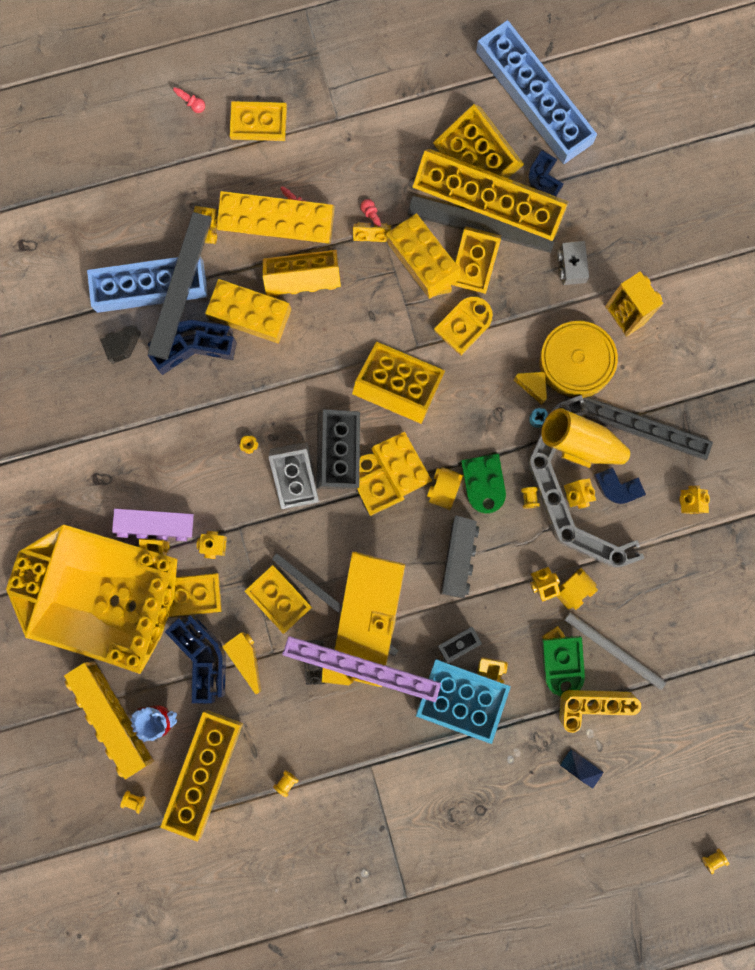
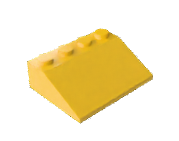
(479, 143)
(398, 382)

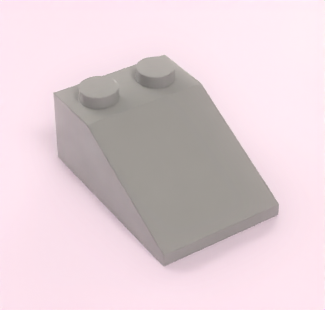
(293, 475)

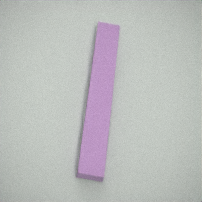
(361, 669)

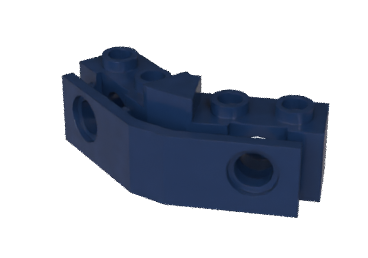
(199, 343)
(203, 658)

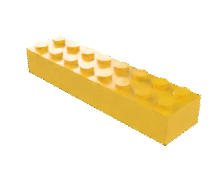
(490, 194)

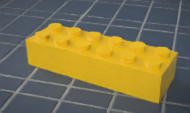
(275, 217)
(108, 719)
(201, 775)

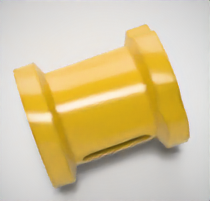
(530, 497)
(285, 783)
(133, 802)
(715, 861)

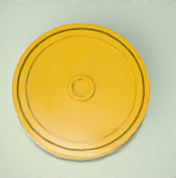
(578, 359)

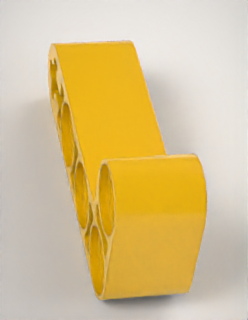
(598, 707)

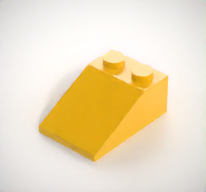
(476, 259)

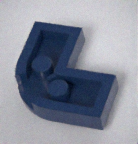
(539, 174)
(616, 492)

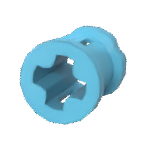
(537, 412)

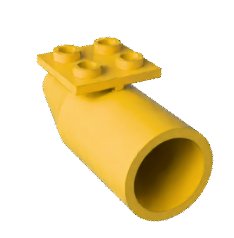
(582, 440)

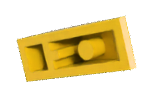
(243, 655)

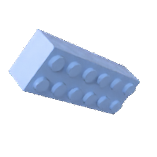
(138, 284)

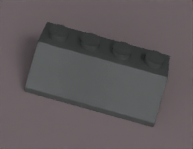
(338, 449)
(459, 557)

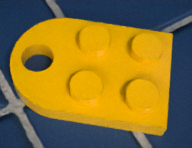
(464, 324)
(375, 487)

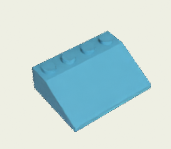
(465, 702)

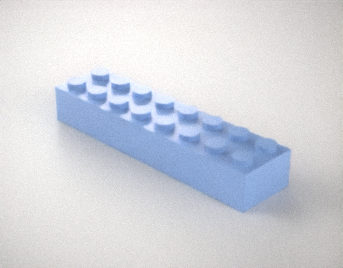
(535, 92)

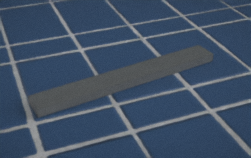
(461, 218)
(179, 286)
(644, 427)
(315, 589)

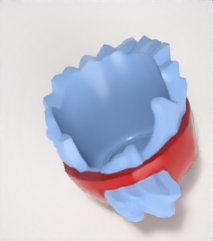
(152, 722)

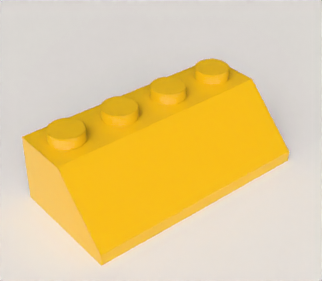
(301, 273)

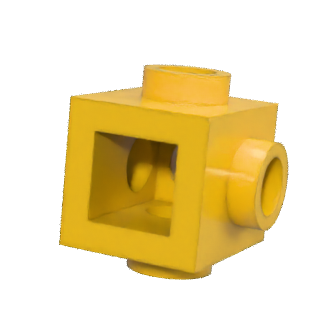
(580, 493)
(694, 500)
(218, 547)
(543, 580)

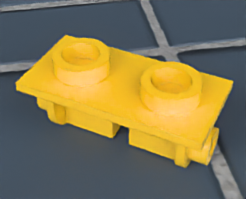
(365, 232)

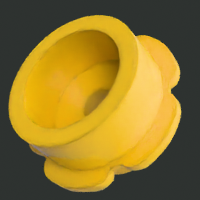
(248, 439)

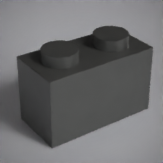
(459, 645)

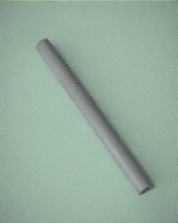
(615, 651)

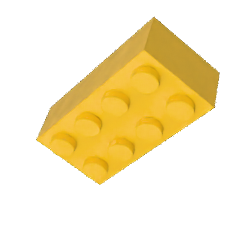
(423, 256)
(634, 303)
(248, 311)

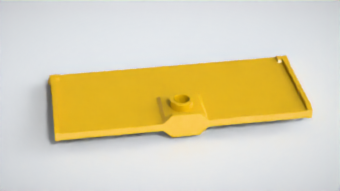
(369, 608)

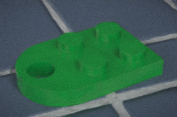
(484, 481)
(563, 662)

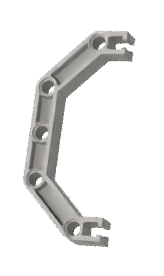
(559, 513)

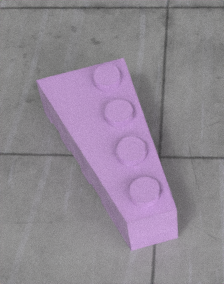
(152, 524)

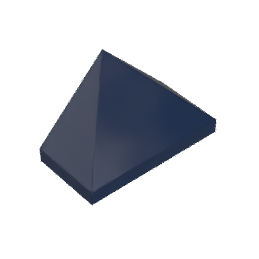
(581, 768)

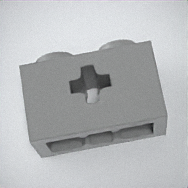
(577, 254)

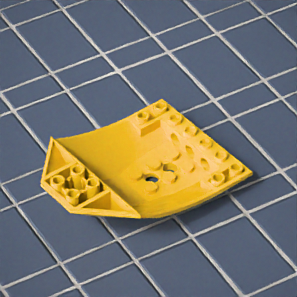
(66, 589)

